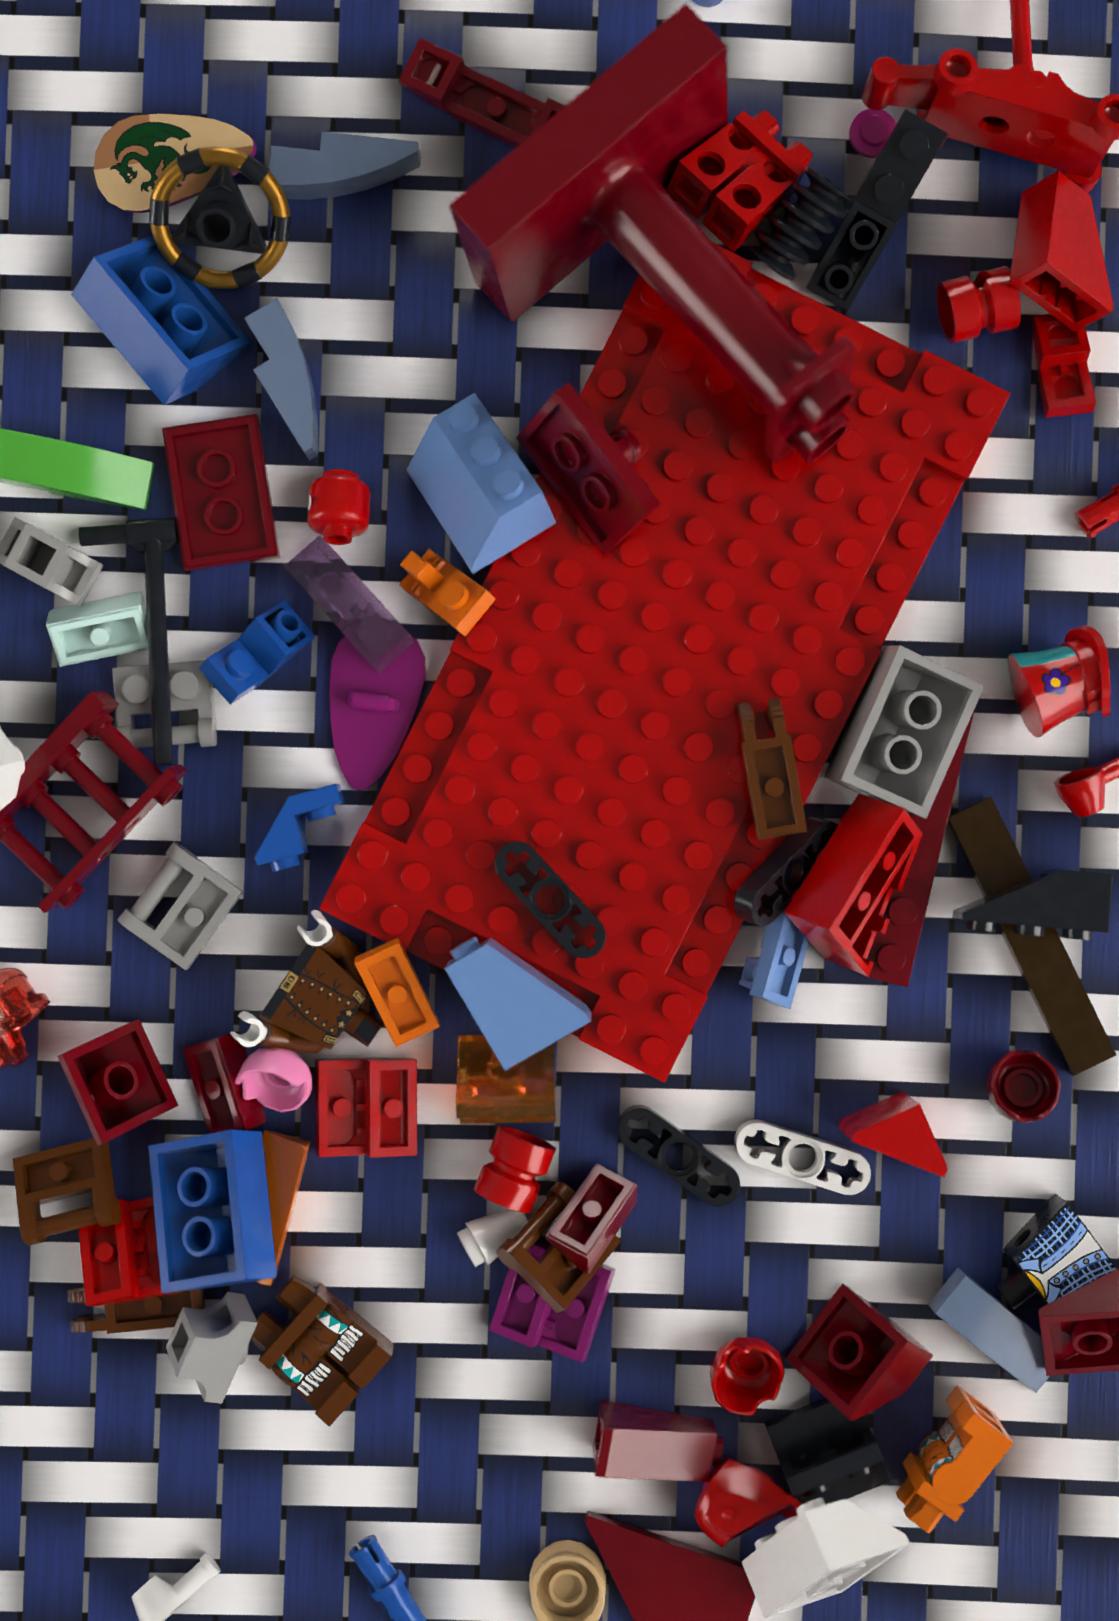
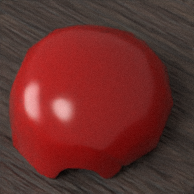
(746, 1374)

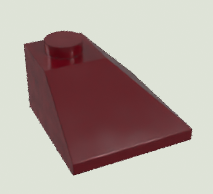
(857, 1355)

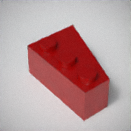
(853, 880)

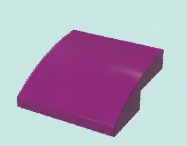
(532, 1322)

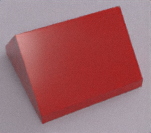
(897, 1130)

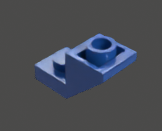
(258, 652)
(287, 836)

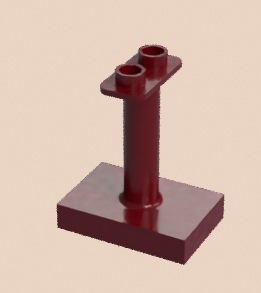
(604, 177)

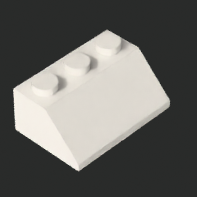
(818, 1554)

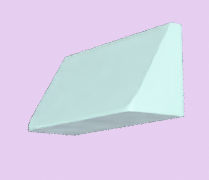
(98, 628)

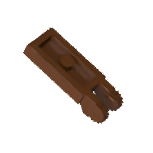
(771, 775)
(135, 1315)

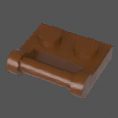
(60, 1175)
(553, 1274)

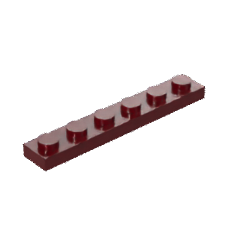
(896, 949)

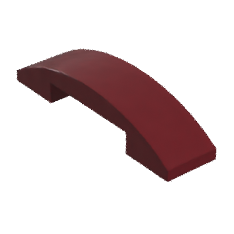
(474, 97)

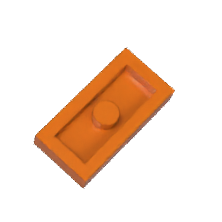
(445, 590)
(396, 992)

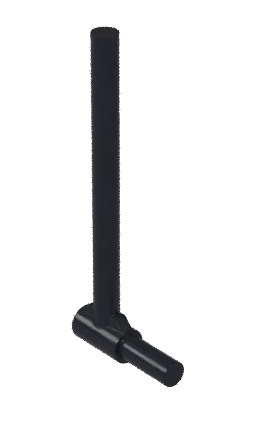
(151, 539)

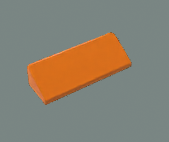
(284, 1169)

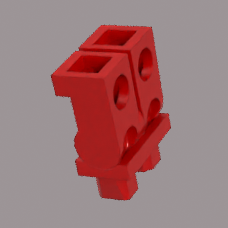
(739, 176)

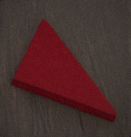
(668, 1577)

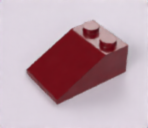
(1083, 1329)

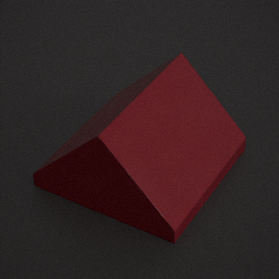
(117, 1081)

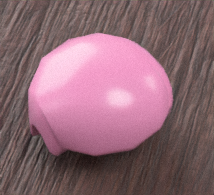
(275, 1079)

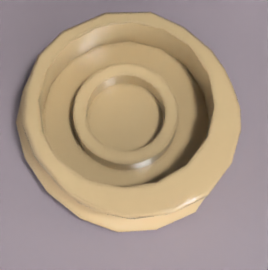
(567, 1583)

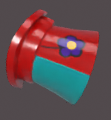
(1062, 680)

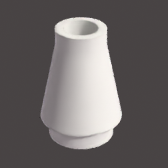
(488, 1233)

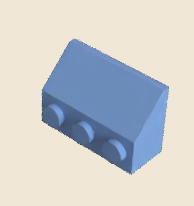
(477, 485)

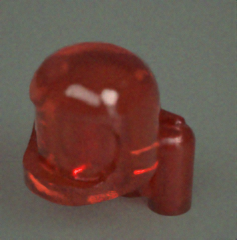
(17, 1008)

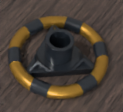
(220, 217)

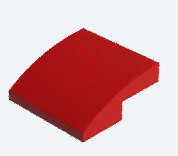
(366, 1107)
(122, 1258)

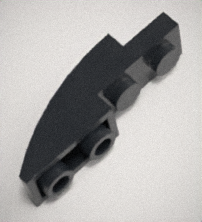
(876, 209)

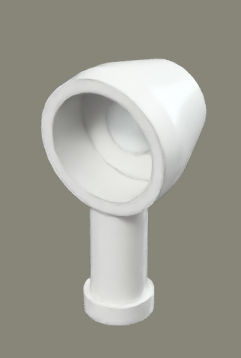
(159, 1599)

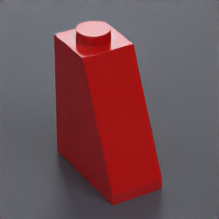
(1060, 253)

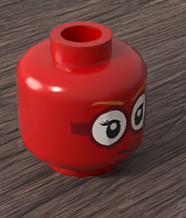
(339, 506)

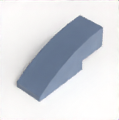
(342, 165)
(286, 374)
(991, 1328)

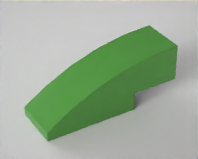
(74, 470)

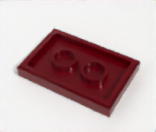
(221, 492)

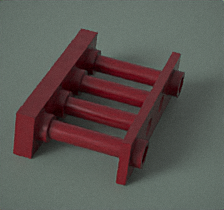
(61, 755)

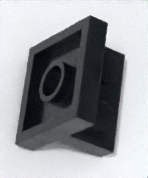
(826, 1453)

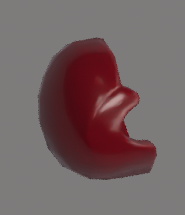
(1023, 1086)

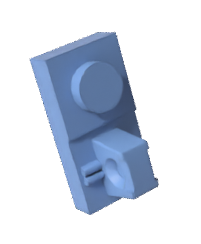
(777, 970)

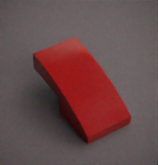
(1062, 367)

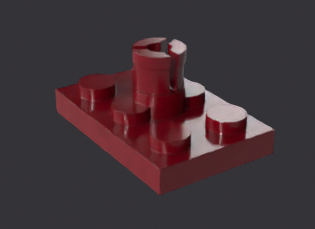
(589, 467)

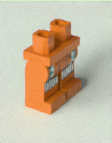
(952, 1462)

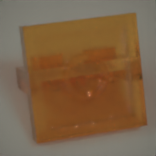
(499, 1096)

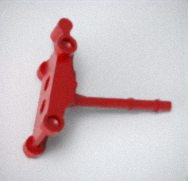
(1004, 109)

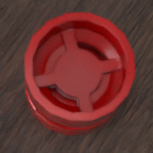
(973, 305)
(513, 1172)

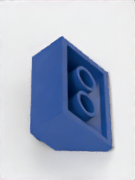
(159, 319)
(212, 1211)

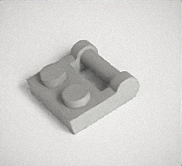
(188, 692)
(193, 915)

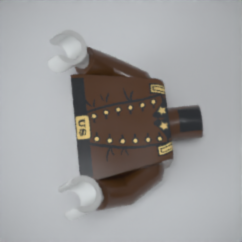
(315, 998)

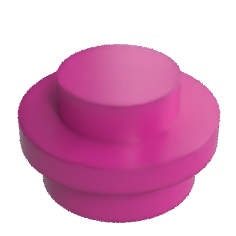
(870, 132)

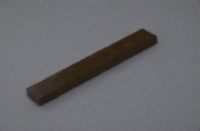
(1039, 958)

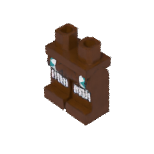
(321, 1348)

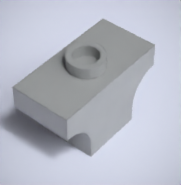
(48, 561)
(212, 1344)

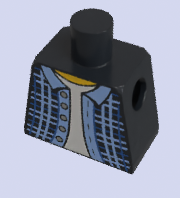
(1052, 1256)

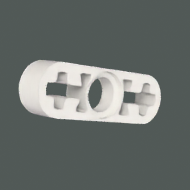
(832, 1180)

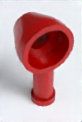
(1085, 788)

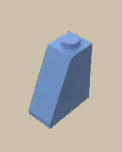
(512, 1000)

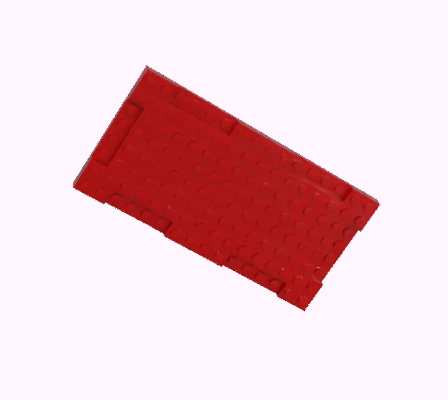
(611, 683)

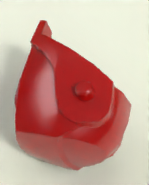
(739, 1501)

